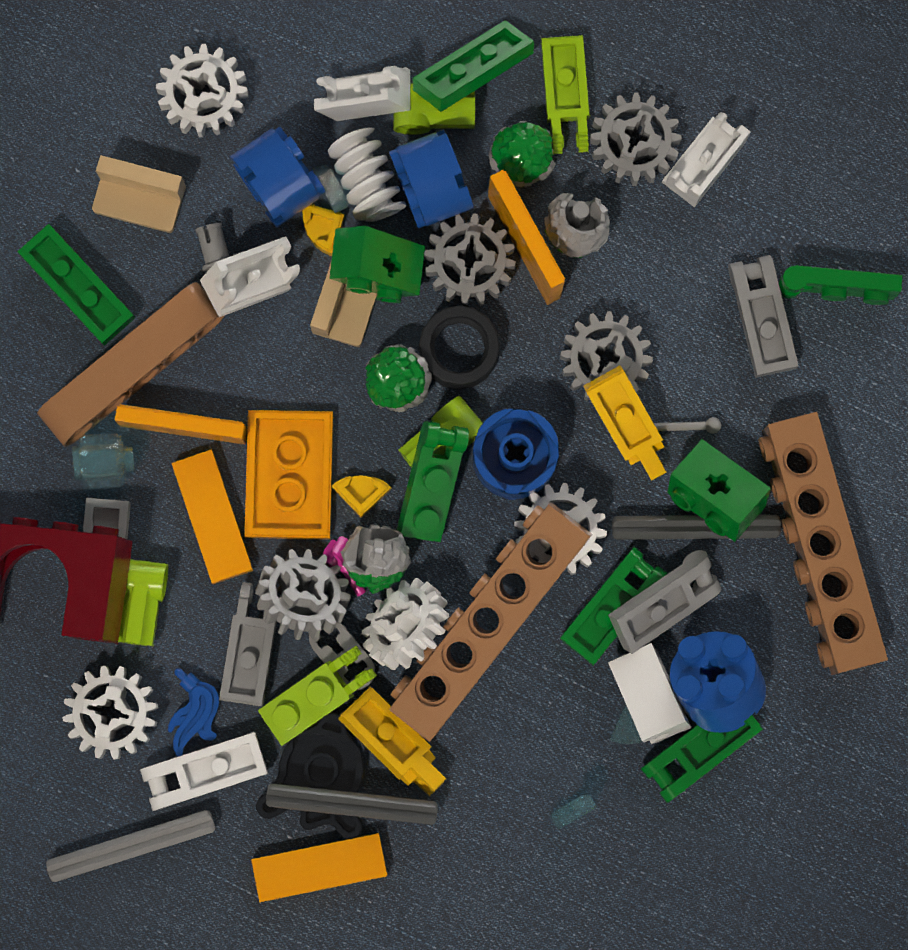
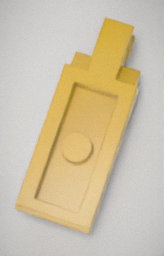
(627, 420)
(392, 741)

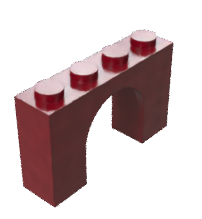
(94, 567)

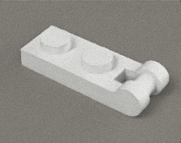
(206, 770)

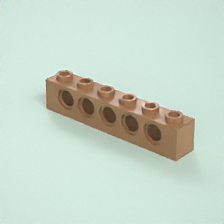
(806, 437)
(429, 713)

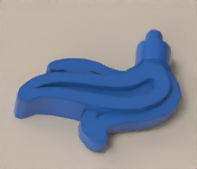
(197, 714)

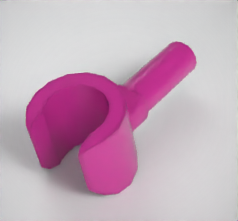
(334, 558)

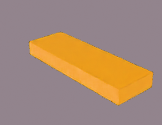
(181, 424)
(212, 517)
(319, 867)

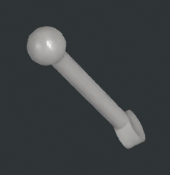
(712, 426)

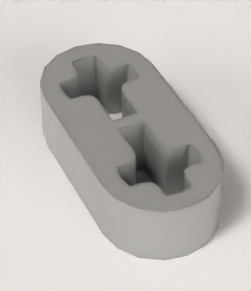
(347, 642)

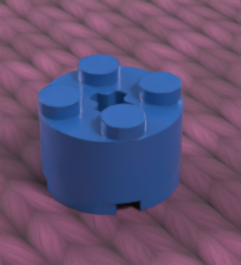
(277, 175)
(431, 179)
(518, 429)
(717, 680)

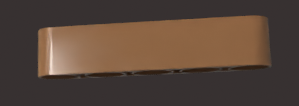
(129, 364)

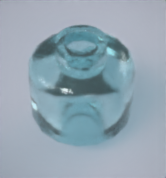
(102, 461)

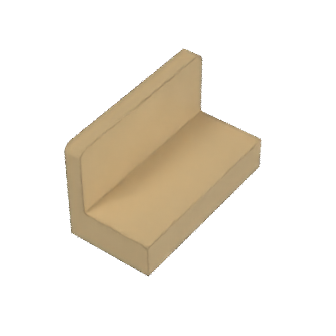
(138, 194)
(342, 313)

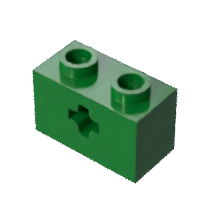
(377, 263)
(718, 491)

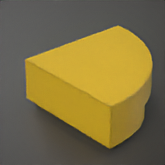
(321, 227)
(361, 492)

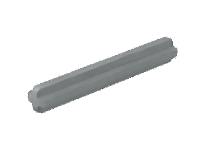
(130, 846)

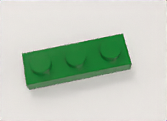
(473, 65)
(76, 284)

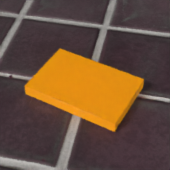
(526, 236)
(289, 474)

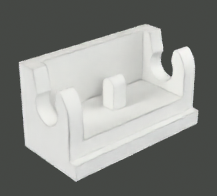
(365, 94)
(706, 159)
(249, 277)
(649, 694)

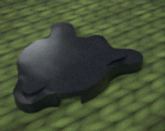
(322, 760)

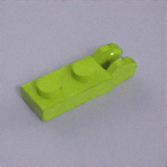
(565, 88)
(313, 698)

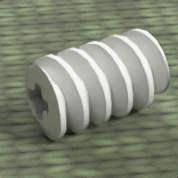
(363, 176)

